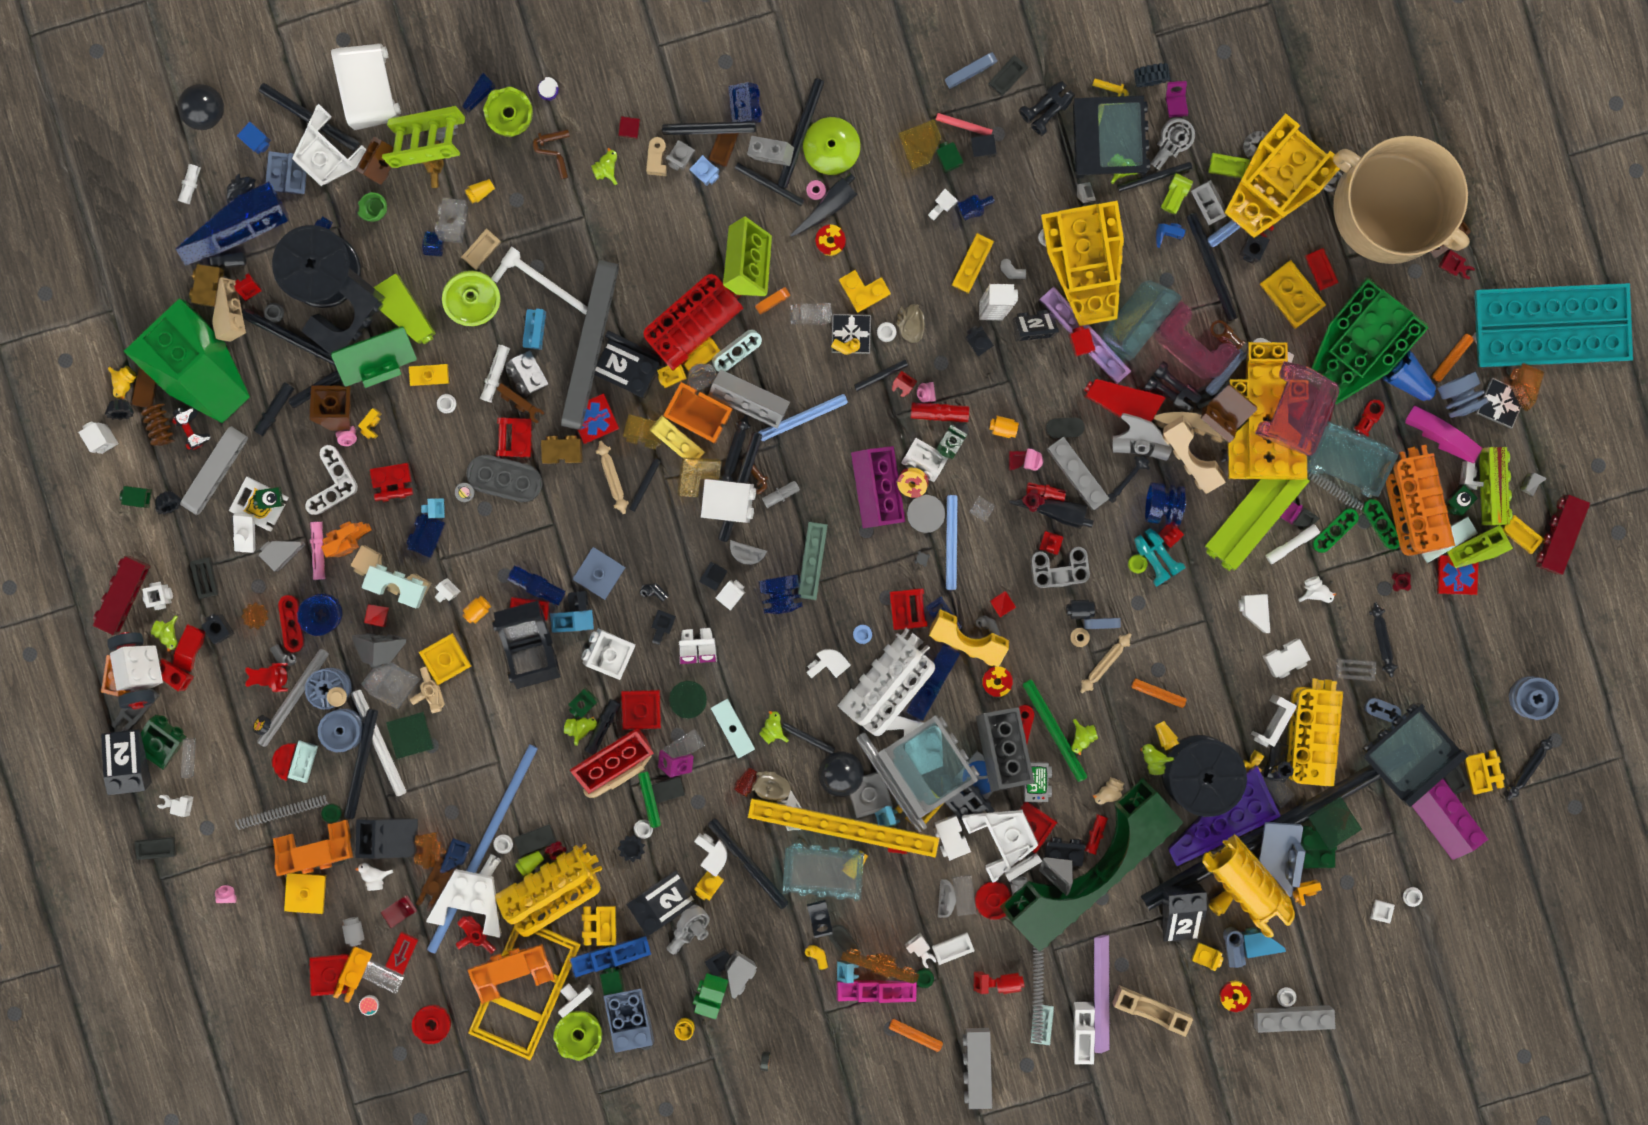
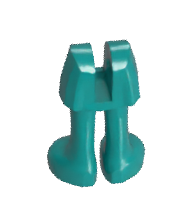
(1156, 544)

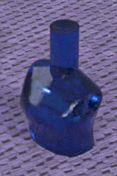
(974, 206)

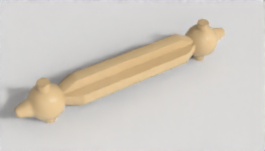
(612, 477)
(1105, 663)

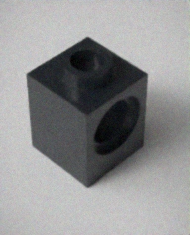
(1261, 242)
(225, 632)

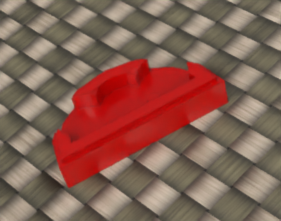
(283, 760)

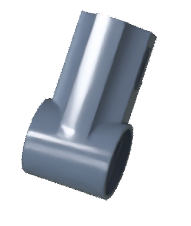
(1234, 948)

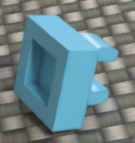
(434, 508)
(886, 817)
(845, 972)

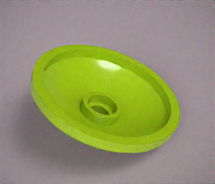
(831, 159)
(471, 309)

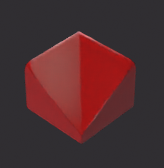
(1002, 604)
(376, 615)

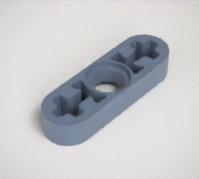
(971, 70)

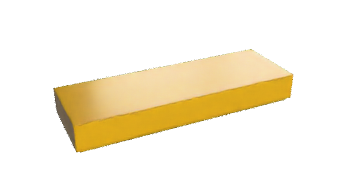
(972, 263)

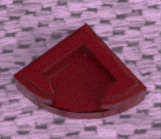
(1016, 459)

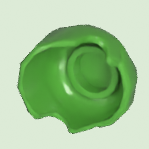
(372, 207)

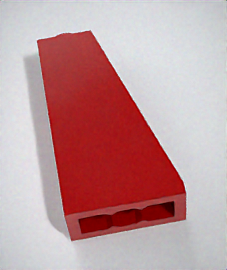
(1123, 399)

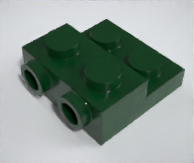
(161, 740)
(1316, 851)

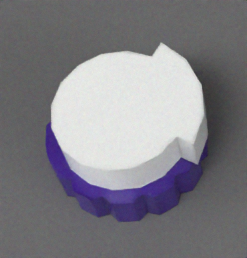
(548, 89)

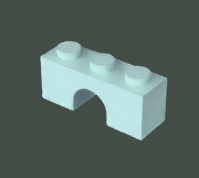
(410, 590)

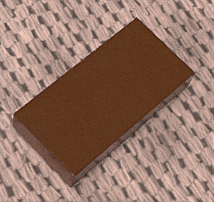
(723, 148)
(144, 390)

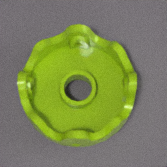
(508, 98)
(571, 1047)

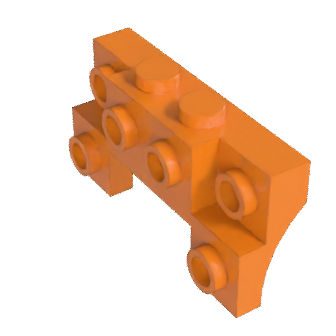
(344, 541)
(319, 854)
(509, 967)

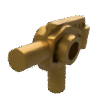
(434, 167)

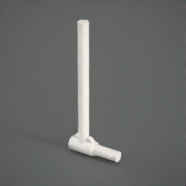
(512, 259)

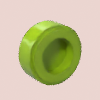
(1137, 563)

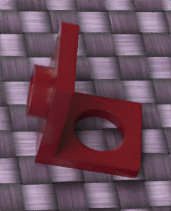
(398, 911)

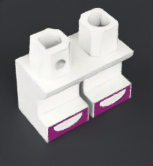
(706, 647)

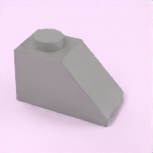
(279, 553)

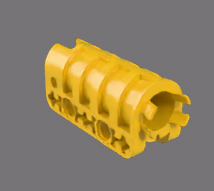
(1319, 733)
(549, 888)

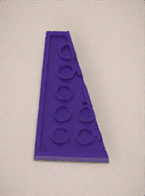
(1209, 832)

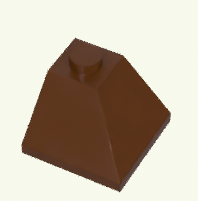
(331, 407)

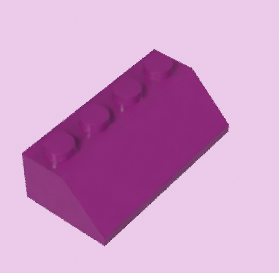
(877, 487)
(1449, 821)

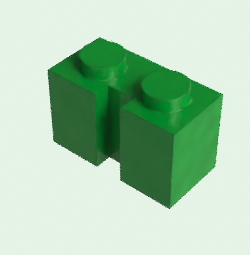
(710, 995)

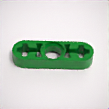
(1379, 509)
(1328, 544)

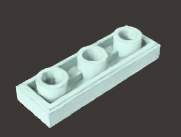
(1461, 532)
(738, 739)

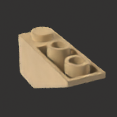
(227, 315)

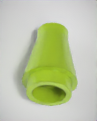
(529, 863)

